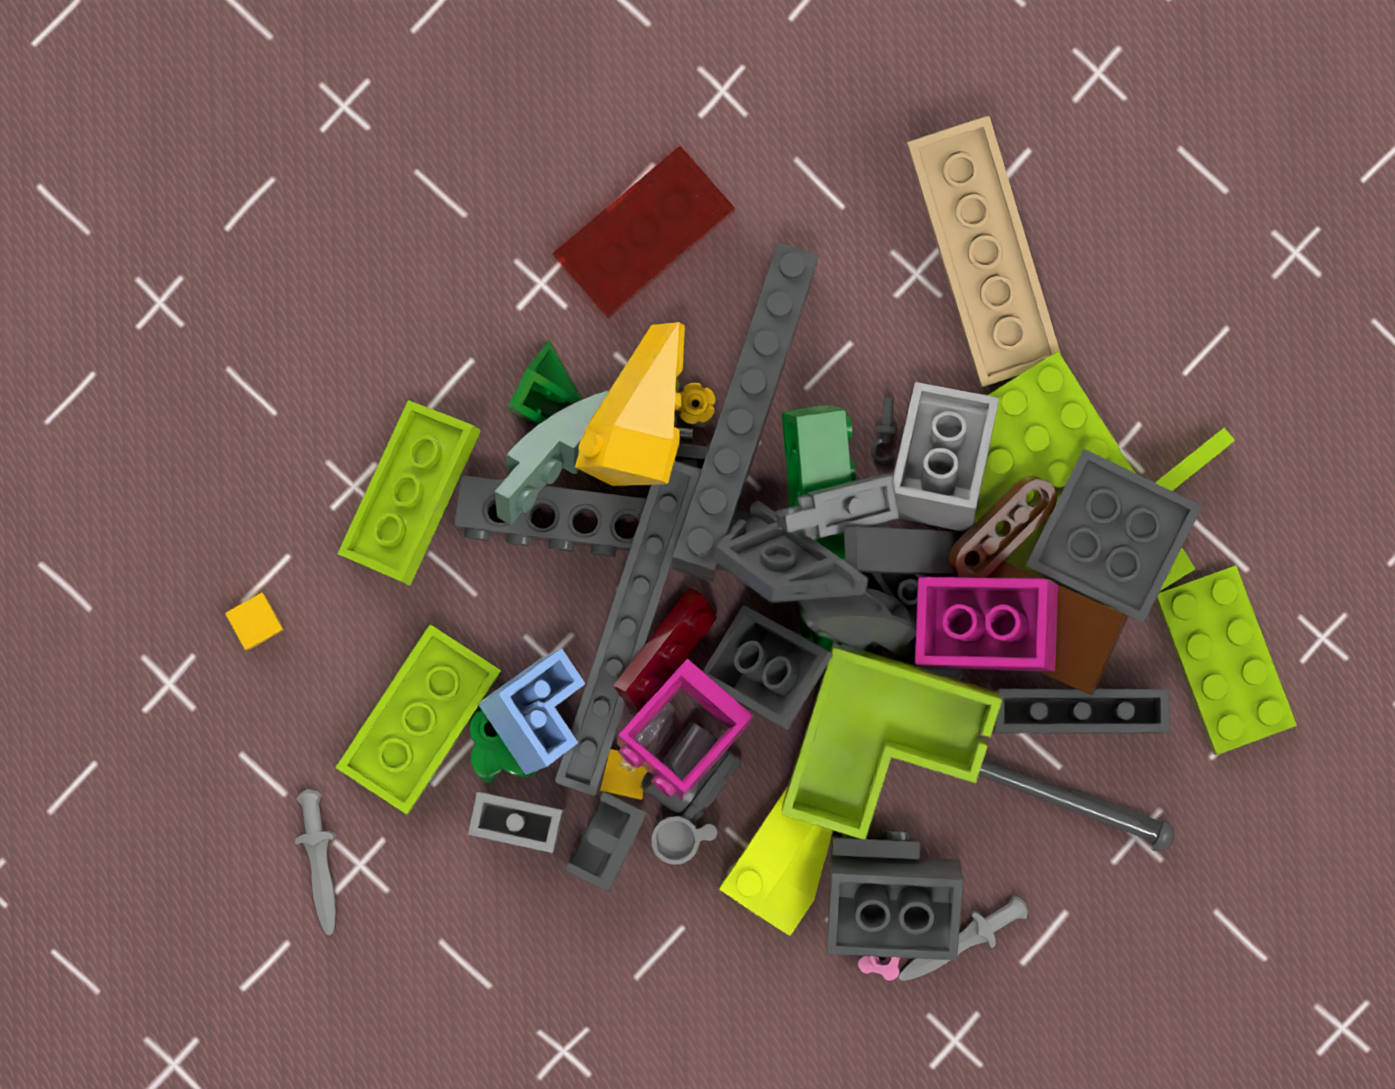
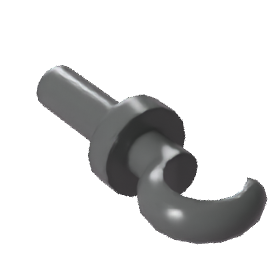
(885, 429)

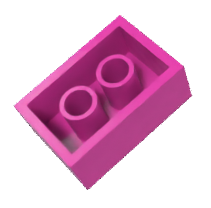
(986, 624)

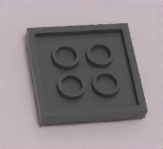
(1113, 535)

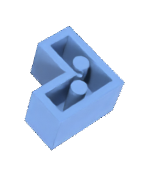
(526, 711)

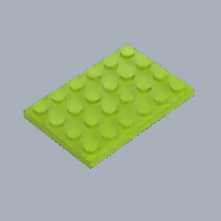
(1041, 432)

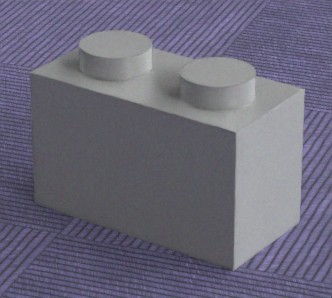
(516, 822)

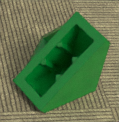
(543, 388)

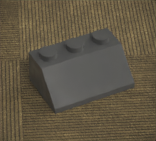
(894, 907)

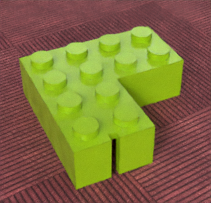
(879, 711)

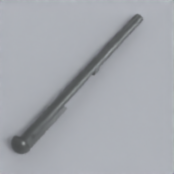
(1157, 831)

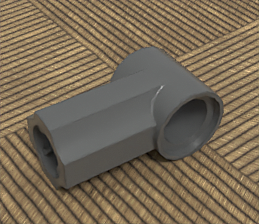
(681, 759)

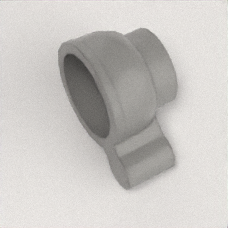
(677, 839)

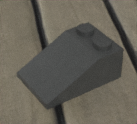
(766, 666)

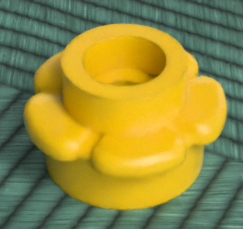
(704, 411)

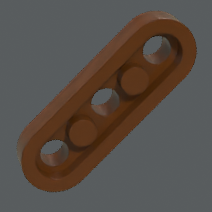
(1019, 522)

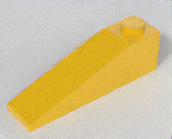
(633, 428)

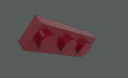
(665, 650)

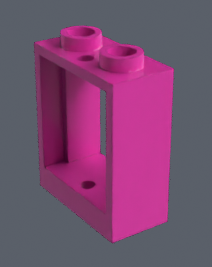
(713, 699)

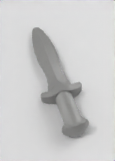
(316, 846)
(977, 932)

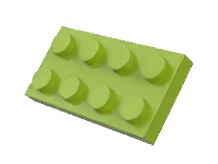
(409, 492)
(1225, 660)
(418, 719)

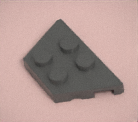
(784, 563)

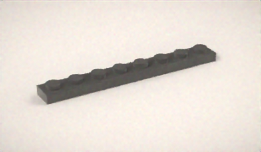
(627, 627)

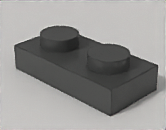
(894, 845)

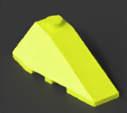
(780, 869)

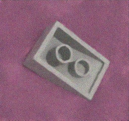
(943, 456)

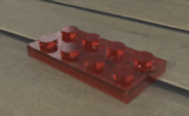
(643, 232)

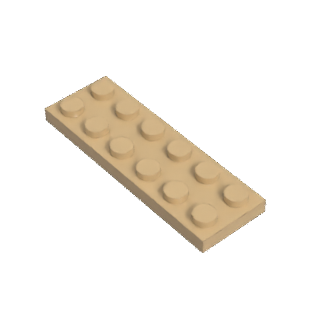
(983, 249)

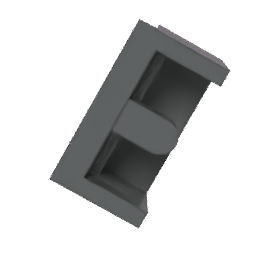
(606, 842)

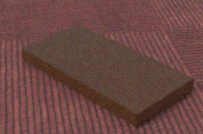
(1083, 635)

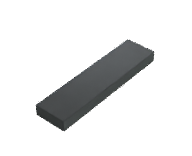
(899, 550)

